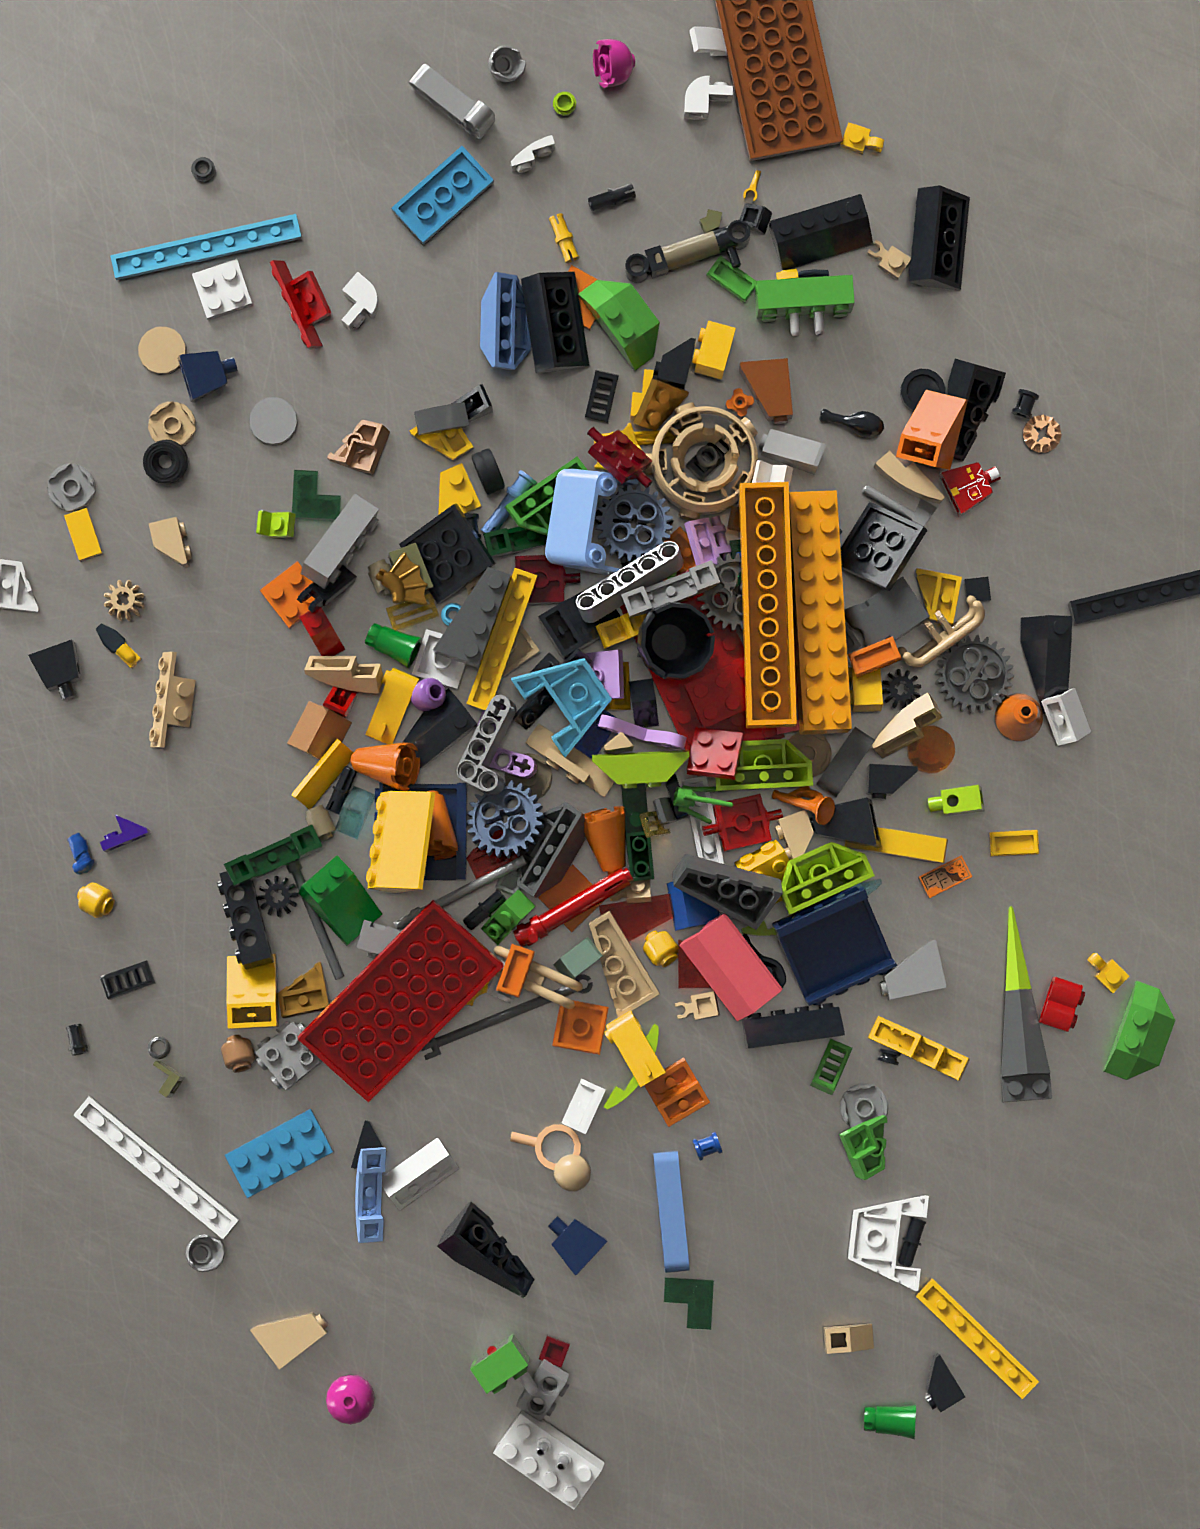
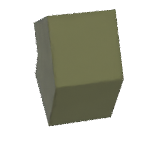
(711, 221)

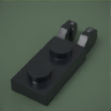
(324, 596)

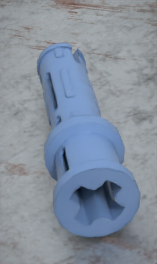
(520, 486)

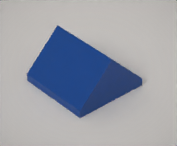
(688, 910)

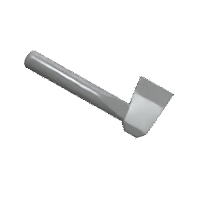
(920, 516)

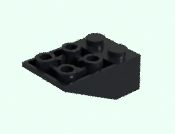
(568, 628)

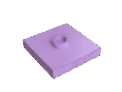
(609, 669)

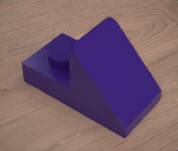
(130, 833)

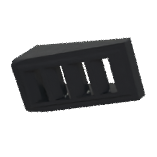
(607, 376)
(697, 471)
(105, 980)

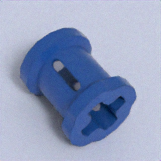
(707, 1146)

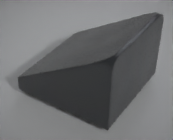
(756, 217)

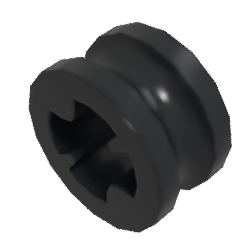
(889, 1056)

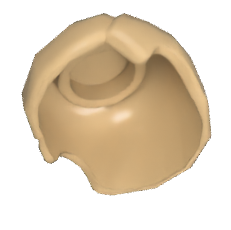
(572, 1172)

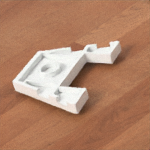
(876, 1237)

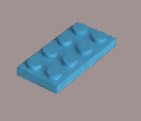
(442, 195)
(279, 1153)

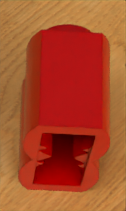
(1061, 1004)

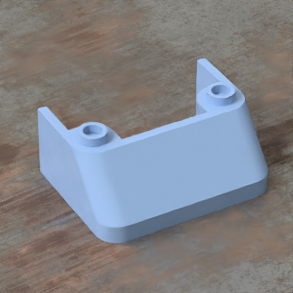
(574, 519)

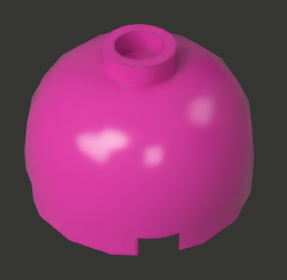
(612, 62)
(350, 1399)

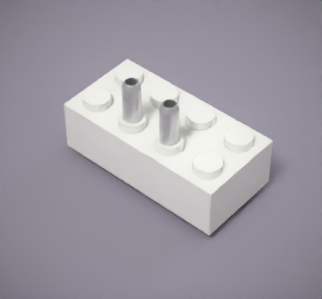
(549, 1458)

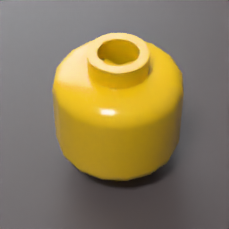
(95, 900)
(660, 948)

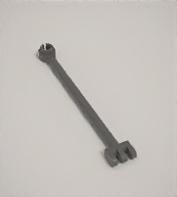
(477, 1026)

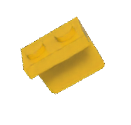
(767, 860)

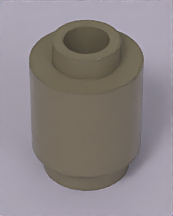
(373, 571)
(321, 822)

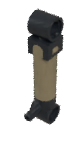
(660, 260)

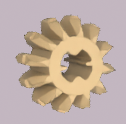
(132, 598)

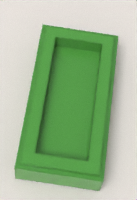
(732, 279)

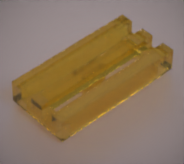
(434, 614)
(660, 832)

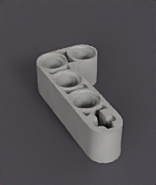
(471, 116)
(491, 744)

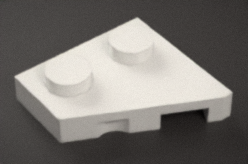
(15, 588)

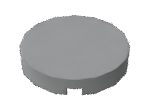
(273, 421)
(71, 487)
(862, 1104)

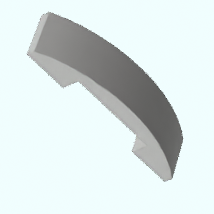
(675, 589)

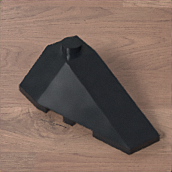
(981, 388)
(1048, 653)
(440, 729)
(478, 1247)

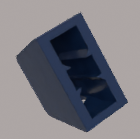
(204, 372)
(575, 1243)

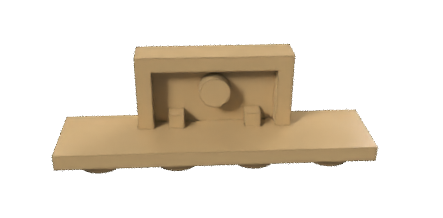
(172, 702)
(575, 763)

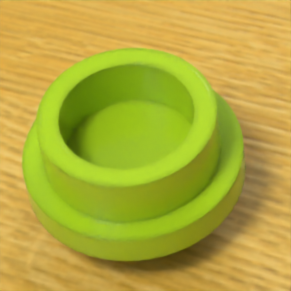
(564, 103)

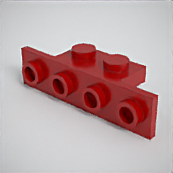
(304, 300)

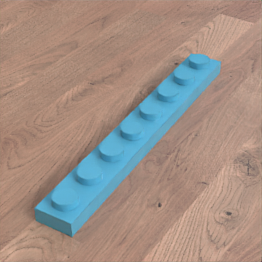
(206, 247)

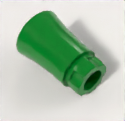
(394, 644)
(891, 1420)

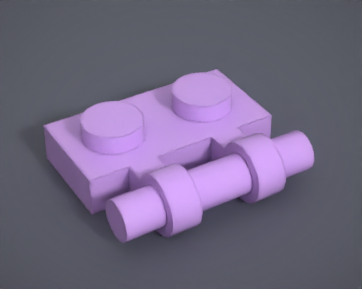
(703, 542)

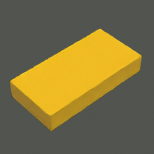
(83, 534)
(1014, 843)

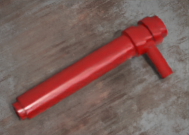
(541, 925)

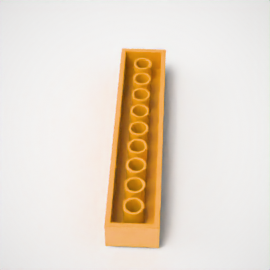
(767, 605)
(819, 614)

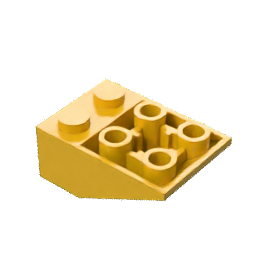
(251, 995)

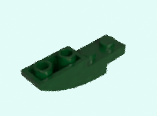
(638, 845)

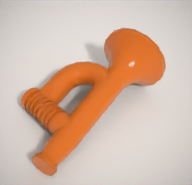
(821, 806)

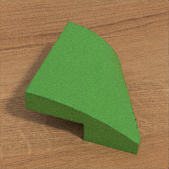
(866, 1147)

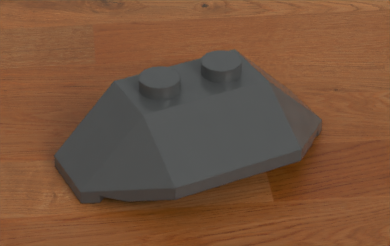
(553, 851)

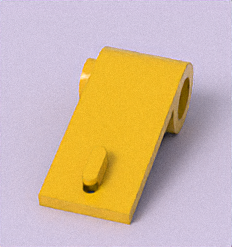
(391, 705)
(634, 1048)

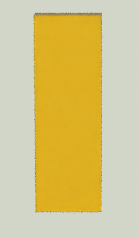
(323, 774)

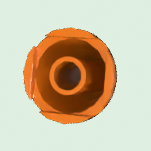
(1011, 720)
(389, 764)
(442, 836)
(607, 837)

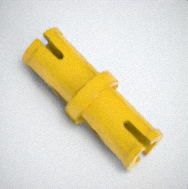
(564, 238)

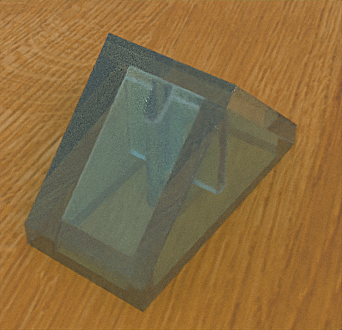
(355, 812)

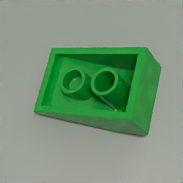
(340, 900)

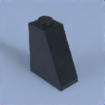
(851, 823)

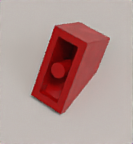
(322, 633)

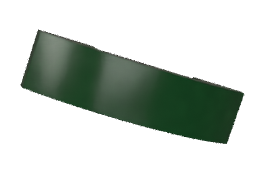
(512, 540)
(273, 856)

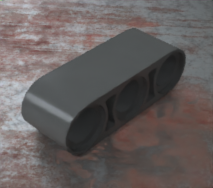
(845, 761)

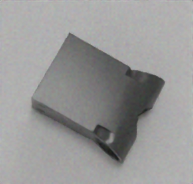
(887, 614)

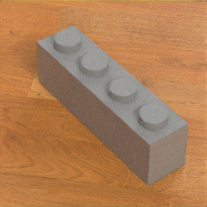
(339, 541)

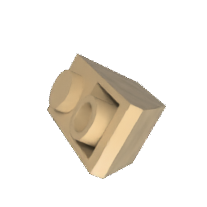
(168, 540)
(796, 832)
(848, 1338)

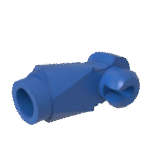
(81, 854)

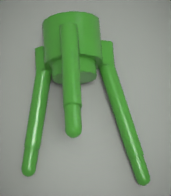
(685, 797)

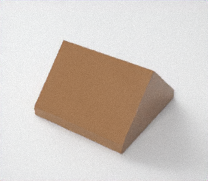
(318, 730)

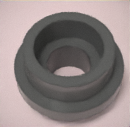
(200, 162)

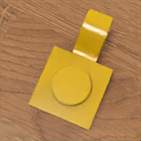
(857, 139)
(1109, 973)

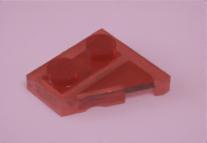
(483, 864)

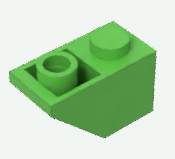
(508, 916)

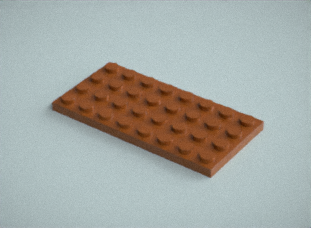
(779, 76)

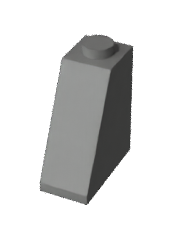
(792, 450)
(916, 974)

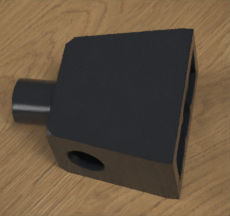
(58, 667)

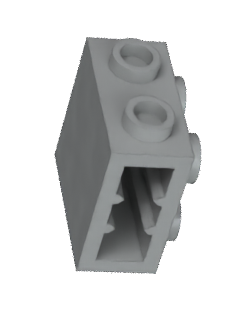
(286, 1056)

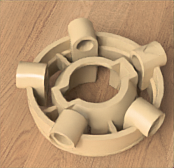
(690, 420)

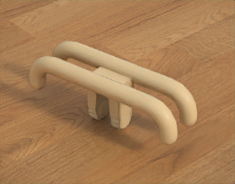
(946, 639)
(537, 976)

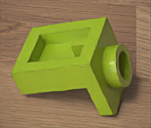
(275, 524)

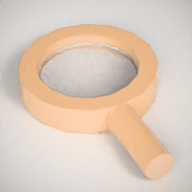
(551, 1144)

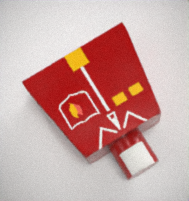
(968, 485)

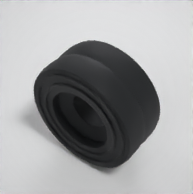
(177, 455)
(488, 471)

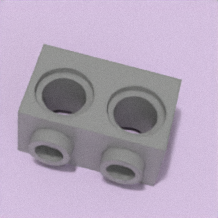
(546, 1392)

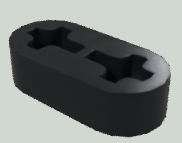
(671, 786)

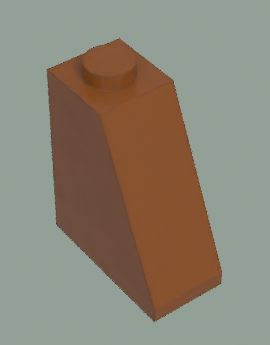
(770, 387)

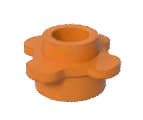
(740, 409)

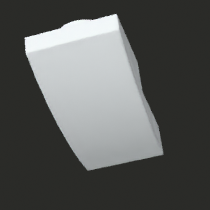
(708, 40)
(525, 159)

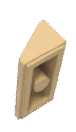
(618, 745)

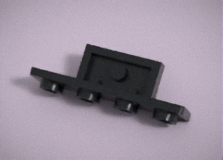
(541, 700)

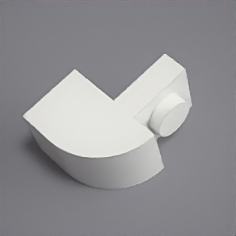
(699, 95)
(365, 300)

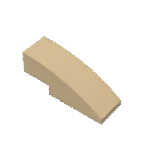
(908, 479)
(345, 673)
(907, 725)

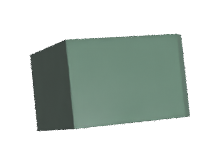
(578, 959)

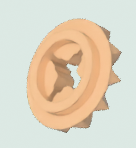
(1031, 435)

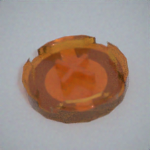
(933, 751)

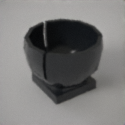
(675, 641)

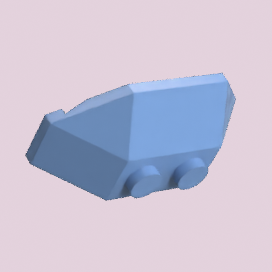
(504, 322)

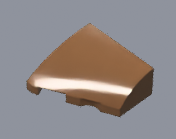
(362, 447)

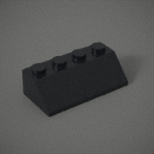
(821, 232)
(939, 238)
(554, 321)
(792, 1027)

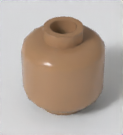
(238, 1053)

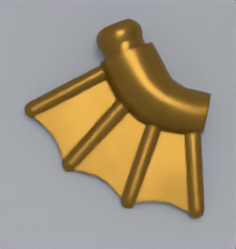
(404, 581)

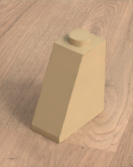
(290, 1336)

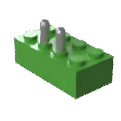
(804, 297)
(501, 1363)

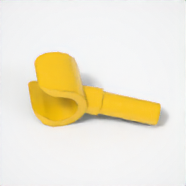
(753, 186)

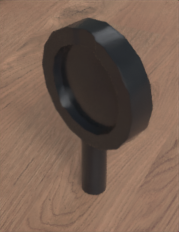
(916, 384)

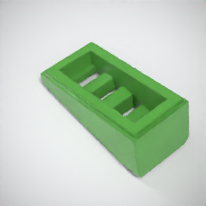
(825, 1086)

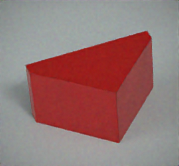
(340, 701)

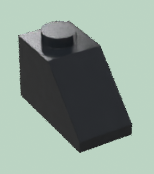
(676, 364)
(886, 779)
(942, 1386)

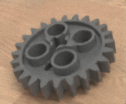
(720, 612)
(957, 662)

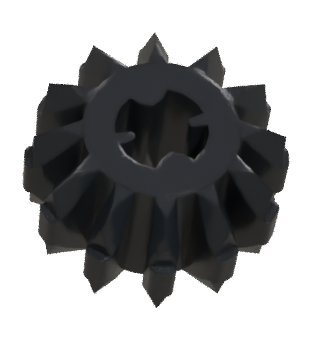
(908, 686)
(270, 899)

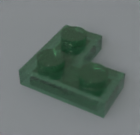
(307, 502)
(695, 1293)

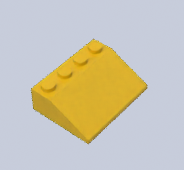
(400, 841)

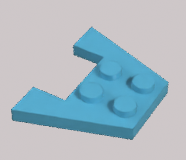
(575, 691)

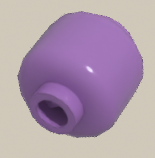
(428, 694)

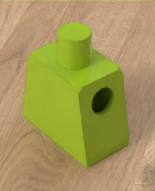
(969, 801)

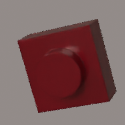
(554, 1351)

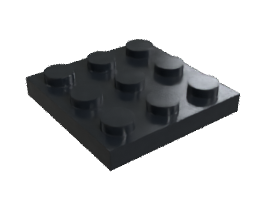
(880, 545)
(450, 552)

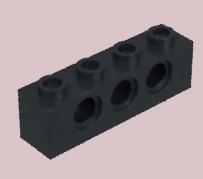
(260, 951)

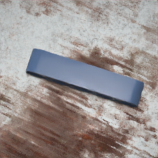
(671, 1211)

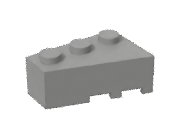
(375, 938)

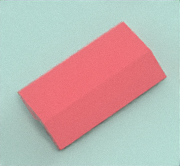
(731, 967)

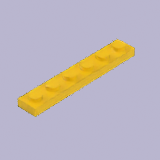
(502, 639)
(977, 1338)

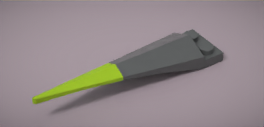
(1024, 1058)

